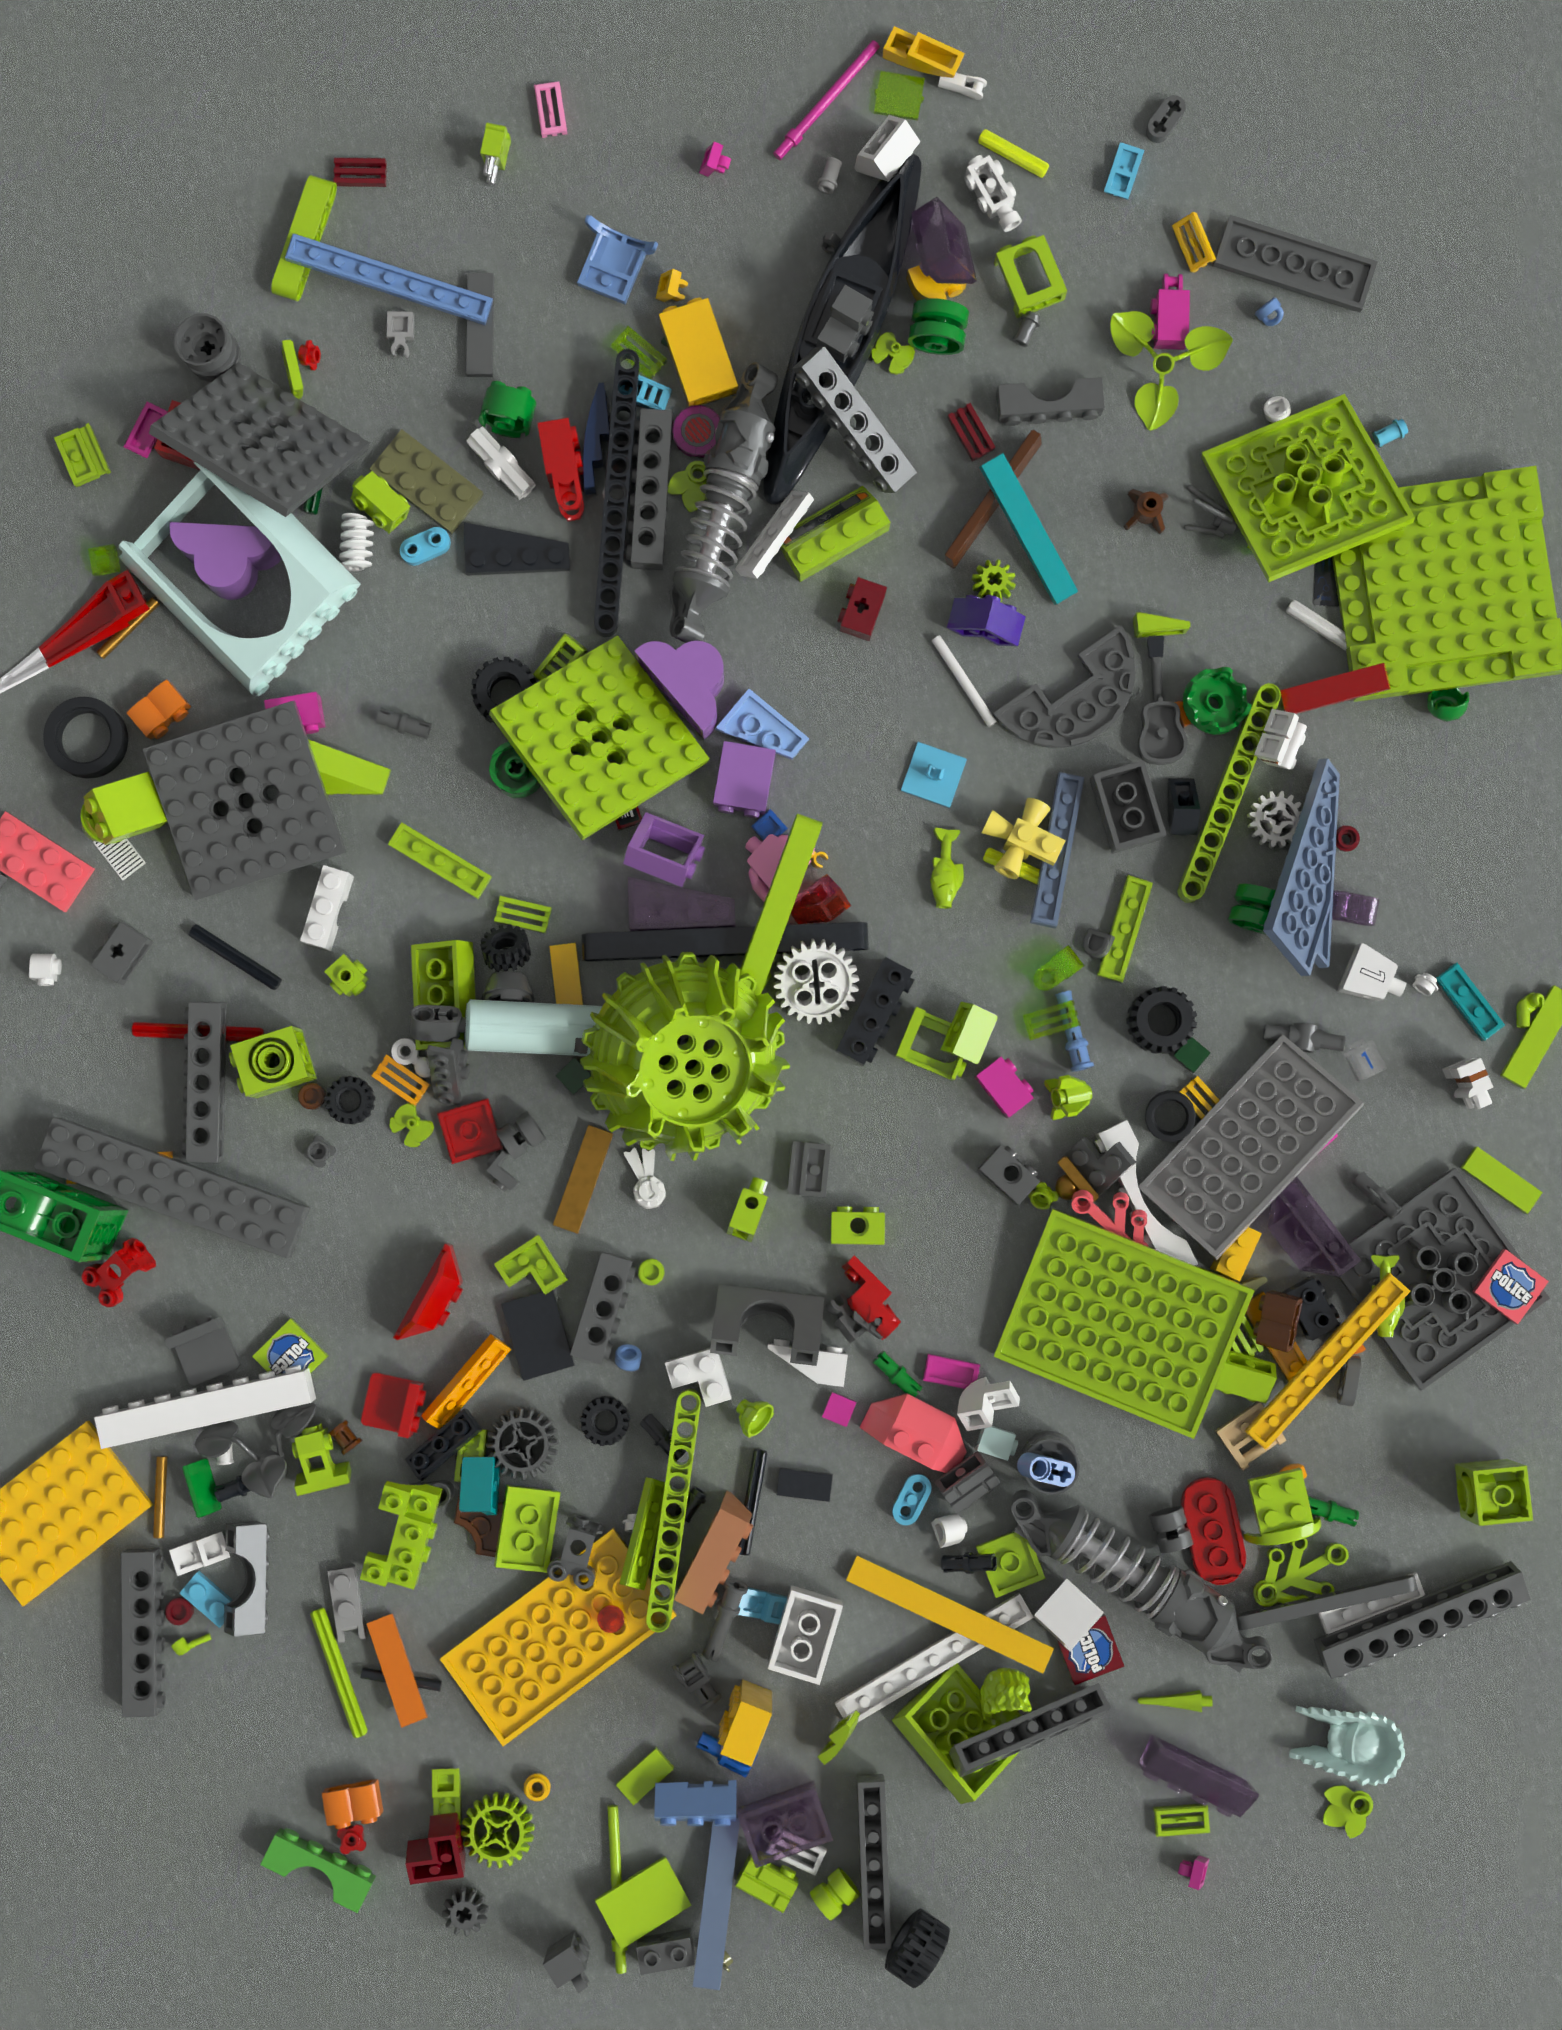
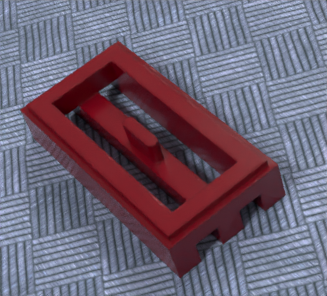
(360, 162)
(952, 417)

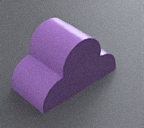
(225, 555)
(688, 678)

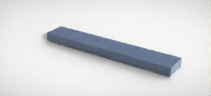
(1062, 824)
(716, 1906)

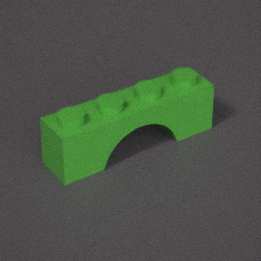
(349, 1881)

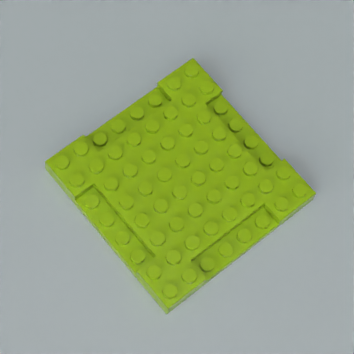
(1455, 592)

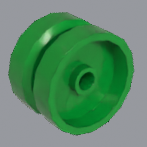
(938, 326)
(1254, 907)

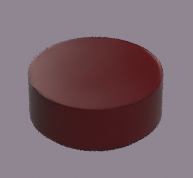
(179, 1611)

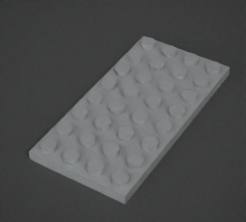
(1250, 1146)

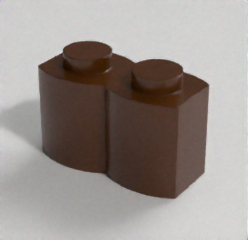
(1278, 1320)

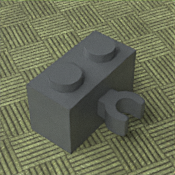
(568, 1960)

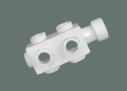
(993, 189)

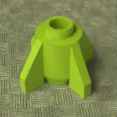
(1068, 1096)

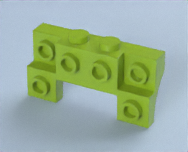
(414, 1528)

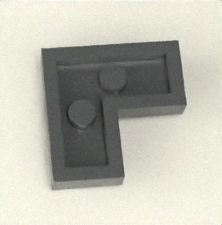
(1098, 1169)

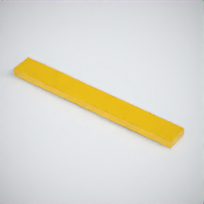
(1327, 1360)
(950, 1614)

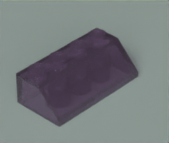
(1197, 1777)

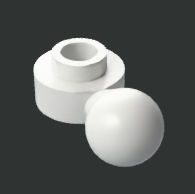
(420, 1064)

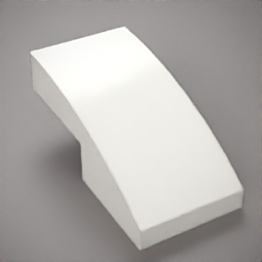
(199, 1553)

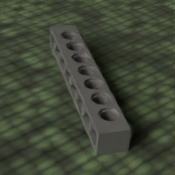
(1409, 1615)

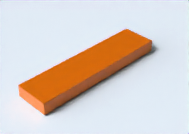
(397, 1670)

